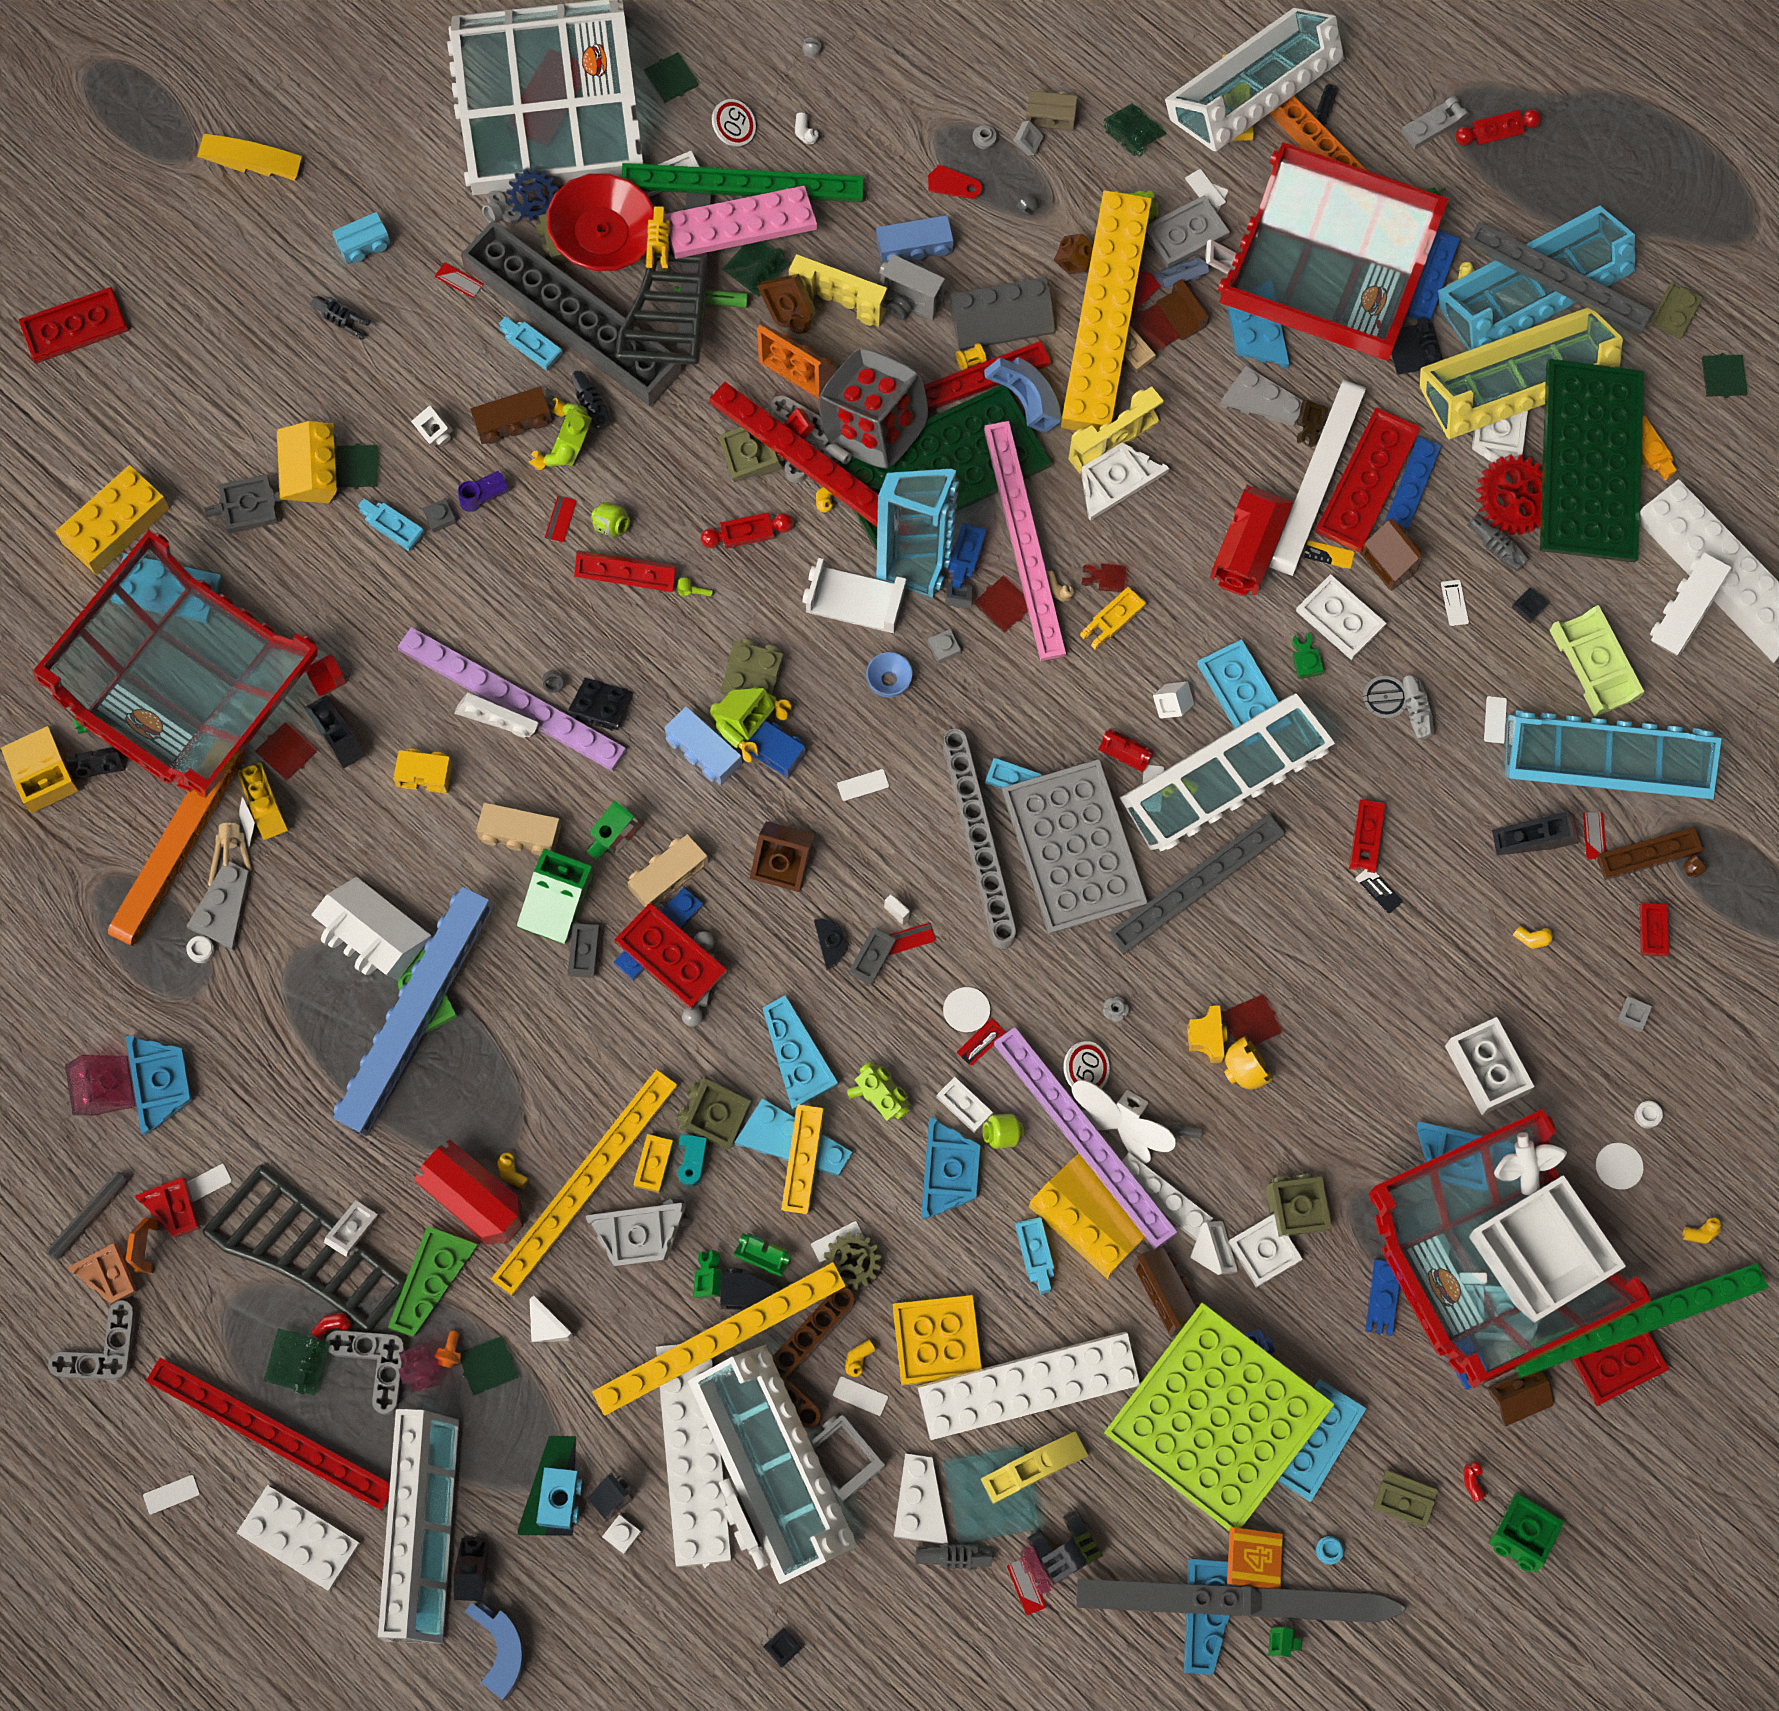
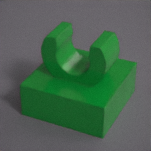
(1282, 1642)

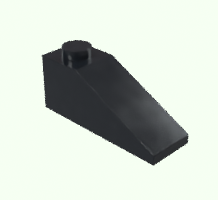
(335, 731)
(1536, 835)
(743, 1290)

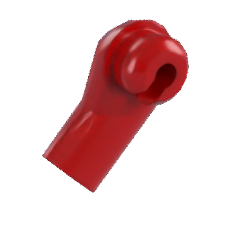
(331, 1321)
(1472, 1485)

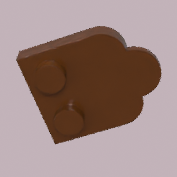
(788, 302)

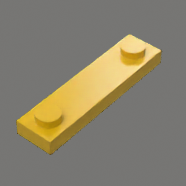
(802, 1159)

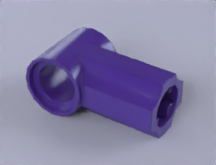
(483, 489)

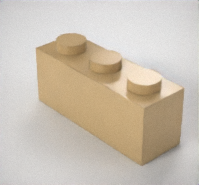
(518, 829)
(667, 871)

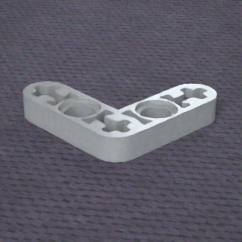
(813, 437)
(111, 1353)
(377, 1353)

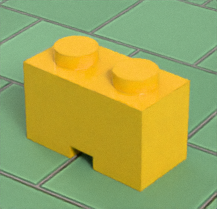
(423, 769)

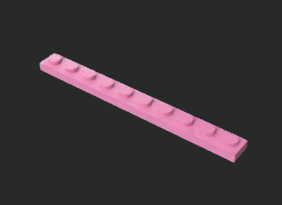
(1024, 541)

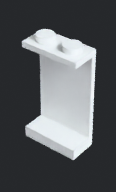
(854, 598)

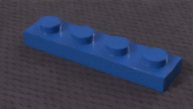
(1433, 276)
(1413, 482)
(680, 912)

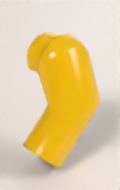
(1534, 939)
(508, 1171)

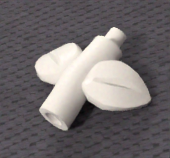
(1528, 1162)

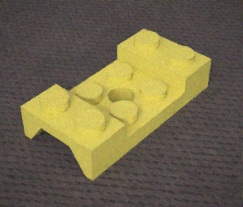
(842, 288)
(1089, 444)

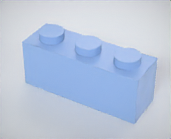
(702, 746)

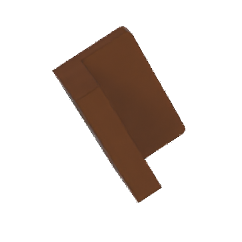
(1183, 310)
(1521, 1397)

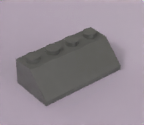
(1002, 313)

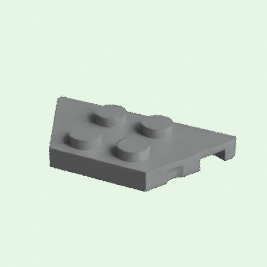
(639, 1233)

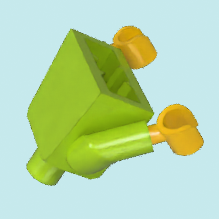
(569, 437)
(743, 714)

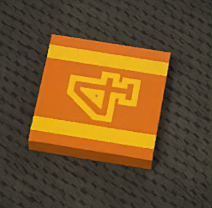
(1254, 1558)

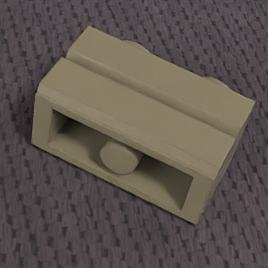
(1051, 109)

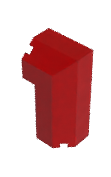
(1250, 541)
(471, 1194)

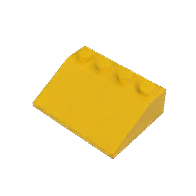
(1087, 1217)

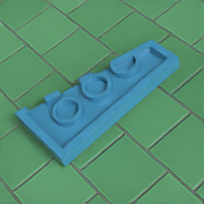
(1204, 1631)

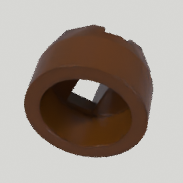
(1694, 867)

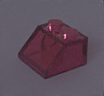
(99, 1084)

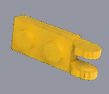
(1114, 616)

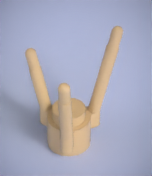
(228, 838)

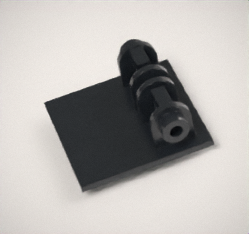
(1416, 347)
(599, 703)

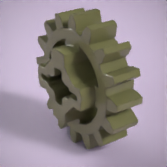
(862, 1255)

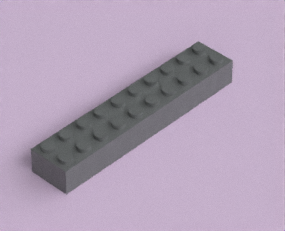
(565, 310)

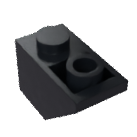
(610, 1496)
(471, 1569)

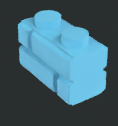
(361, 238)

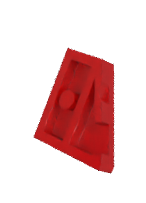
(172, 1207)

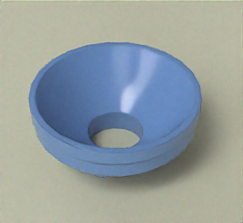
(889, 664)

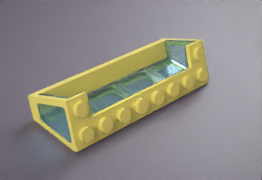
(1511, 371)

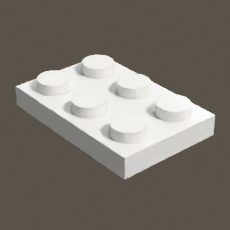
(1340, 617)

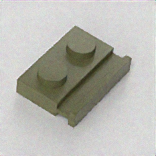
(1675, 310)
(1405, 1499)

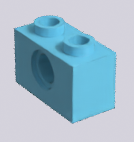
(554, 1482)

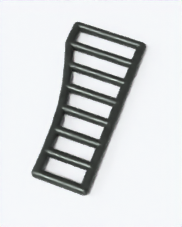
(635, 313)
(282, 1266)

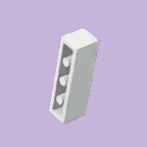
(1691, 604)

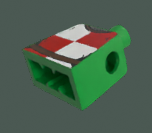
(619, 824)

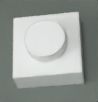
(621, 1534)

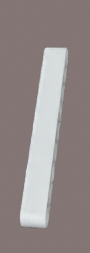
(1317, 477)

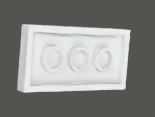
(298, 1538)

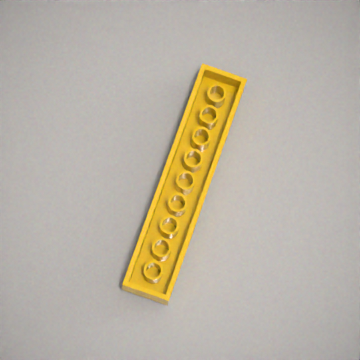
(1106, 311)

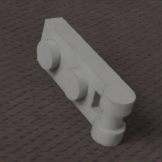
(1434, 122)

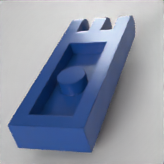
(1382, 1298)

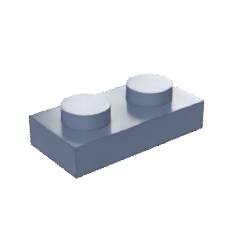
(1187, 270)

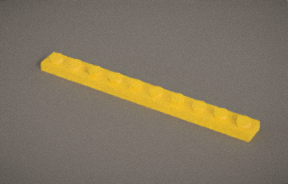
(584, 1183)
(718, 1339)

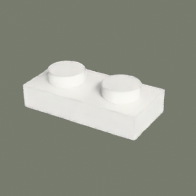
(964, 1104)
(350, 1228)

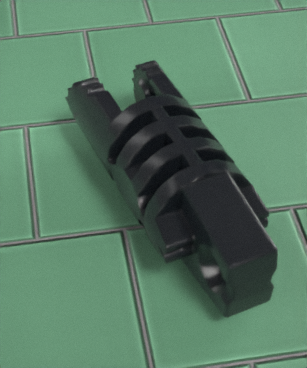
(340, 315)
(591, 399)

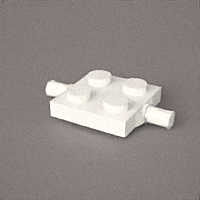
(744, 1534)

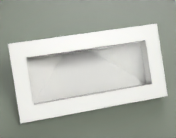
(1219, 256)
(1213, 1249)
(545, 1325)

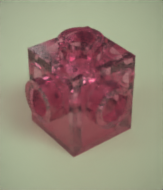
(418, 1374)

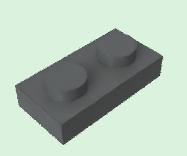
(583, 950)
(872, 956)

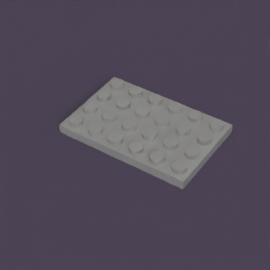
(1074, 846)

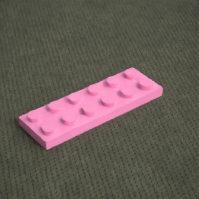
(740, 222)

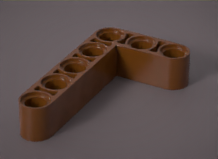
(801, 1353)

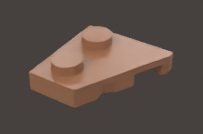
(106, 1274)

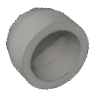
(811, 47)

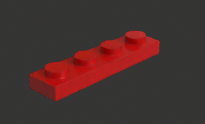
(625, 571)

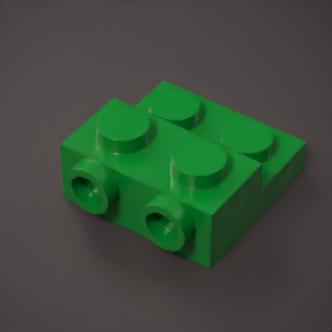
(1526, 1533)

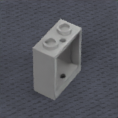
(914, 284)
(863, 1477)

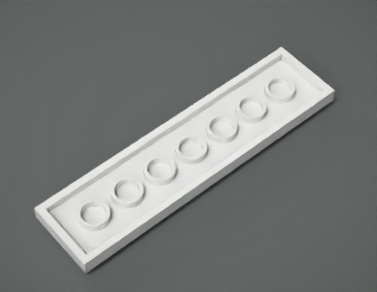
(1028, 1385)
(693, 1474)

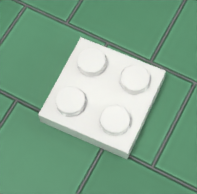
(1263, 1252)

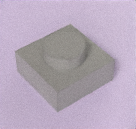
(1028, 138)
(944, 646)
(1634, 1014)

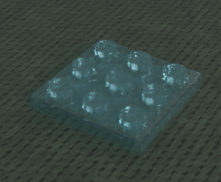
(971, 1506)

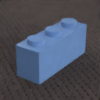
(915, 239)

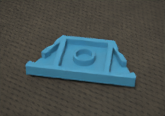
(1257, 337)
(158, 1081)
(1440, 1140)
(949, 1170)

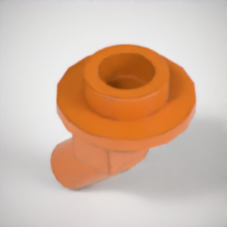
(448, 1356)

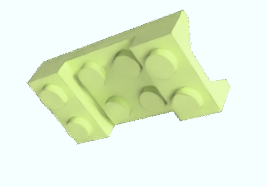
(1598, 661)

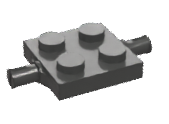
(246, 504)

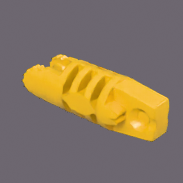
(658, 238)

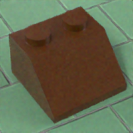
(782, 856)

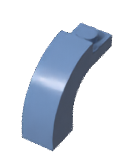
(1032, 389)
(510, 1651)

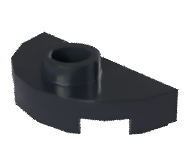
(831, 942)

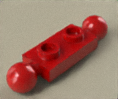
(1498, 127)
(747, 530)

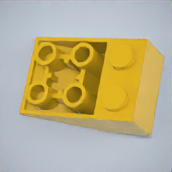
(38, 770)

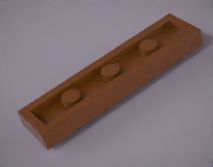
(1649, 853)

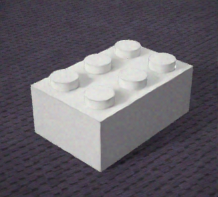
(1489, 1066)

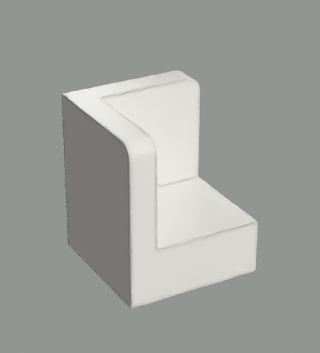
(1173, 699)

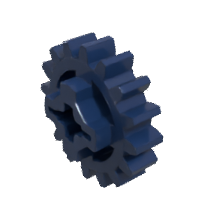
(522, 189)

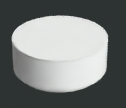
(200, 949)
(1648, 1114)

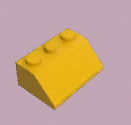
(307, 462)

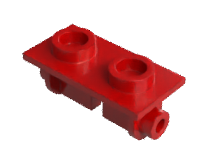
(1126, 750)

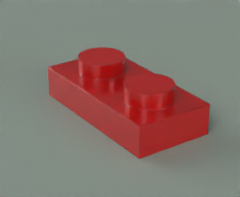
(1653, 929)

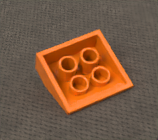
(793, 361)

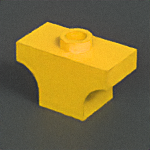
(1208, 1035)

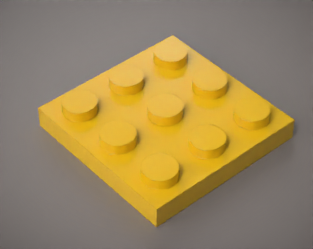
(936, 1339)

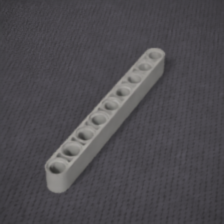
(983, 849)

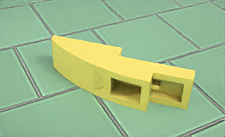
(1034, 1467)

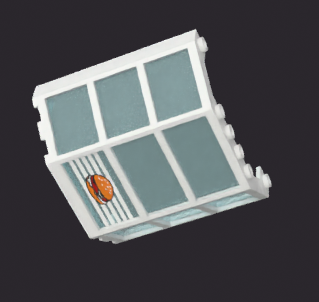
(544, 93)

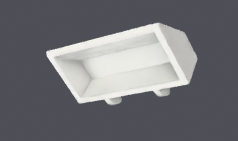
(371, 928)

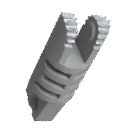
(1418, 707)

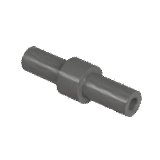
(1184, 1131)

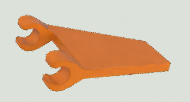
(137, 1245)

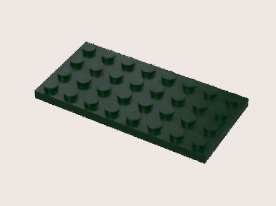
(959, 443)
(1592, 461)

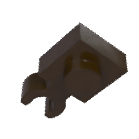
(1312, 420)

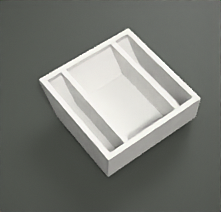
(1546, 1250)

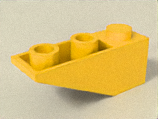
(262, 801)

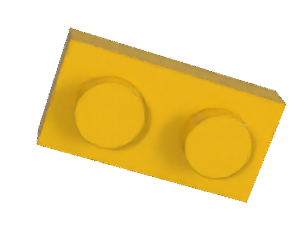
(653, 1163)

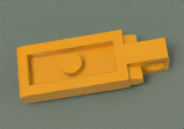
(1655, 452)

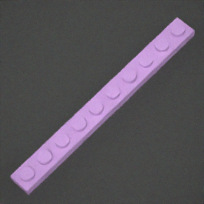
(505, 694)
(1085, 1138)

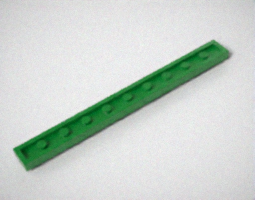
(741, 181)
(1656, 1316)

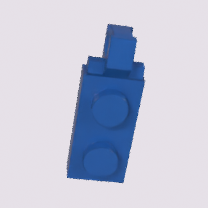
(966, 553)

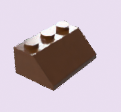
(1165, 1289)

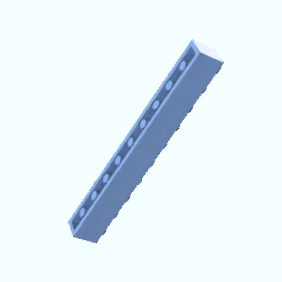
(413, 1011)

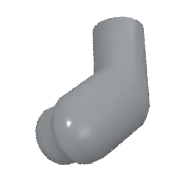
(837, 452)

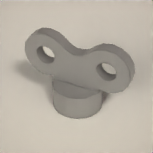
(499, 209)

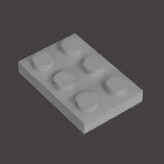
(1185, 231)

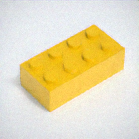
(112, 519)

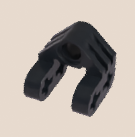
(1071, 1555)

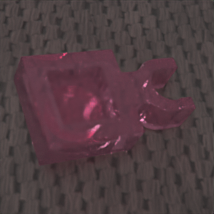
(1030, 1563)

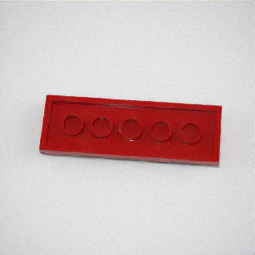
(1367, 480)

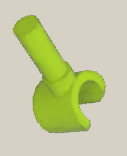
(685, 588)

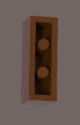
(511, 415)

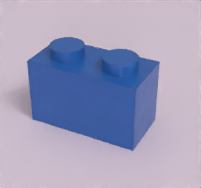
(777, 748)

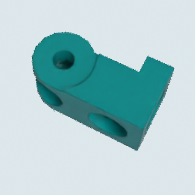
(692, 1168)

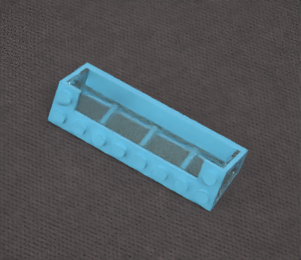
(1505, 302)
(916, 528)
(1612, 755)

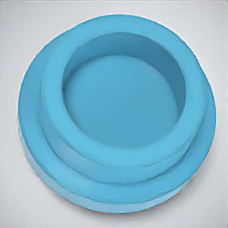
(1329, 1550)

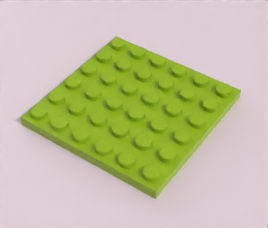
(1219, 1418)

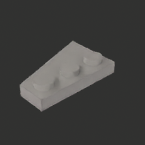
(1261, 396)
(221, 906)

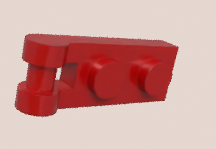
(1367, 835)

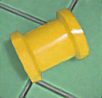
(970, 357)

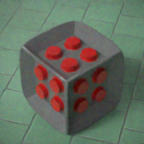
(873, 407)

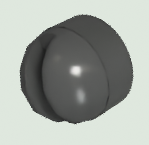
(1027, 204)
(555, 683)

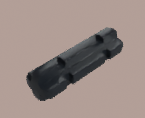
(1325, 103)

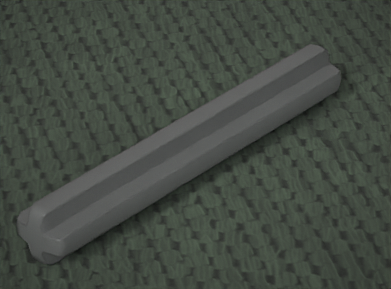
(87, 1215)

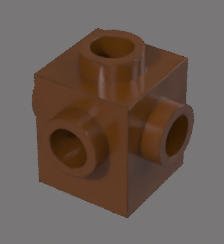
(1074, 253)

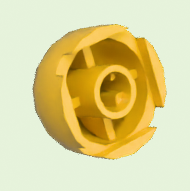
(1246, 1065)

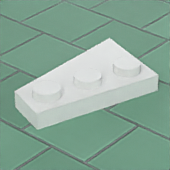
(495, 715)
(919, 1503)

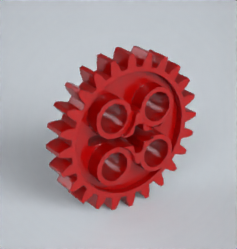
(1509, 515)

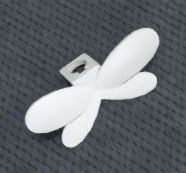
(1135, 1132)

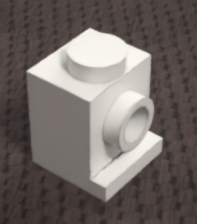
(425, 423)

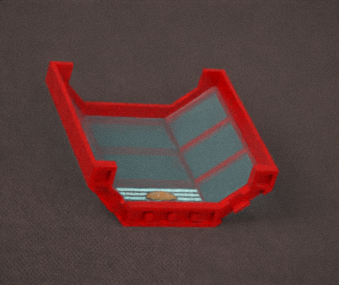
(1334, 251)
(171, 669)
(1429, 1249)

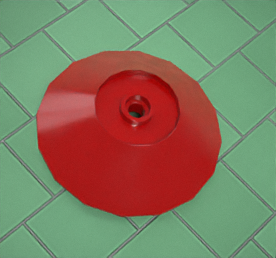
(596, 204)

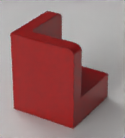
(325, 675)

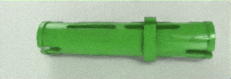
(723, 298)

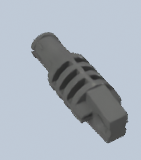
(1498, 543)
(954, 1556)

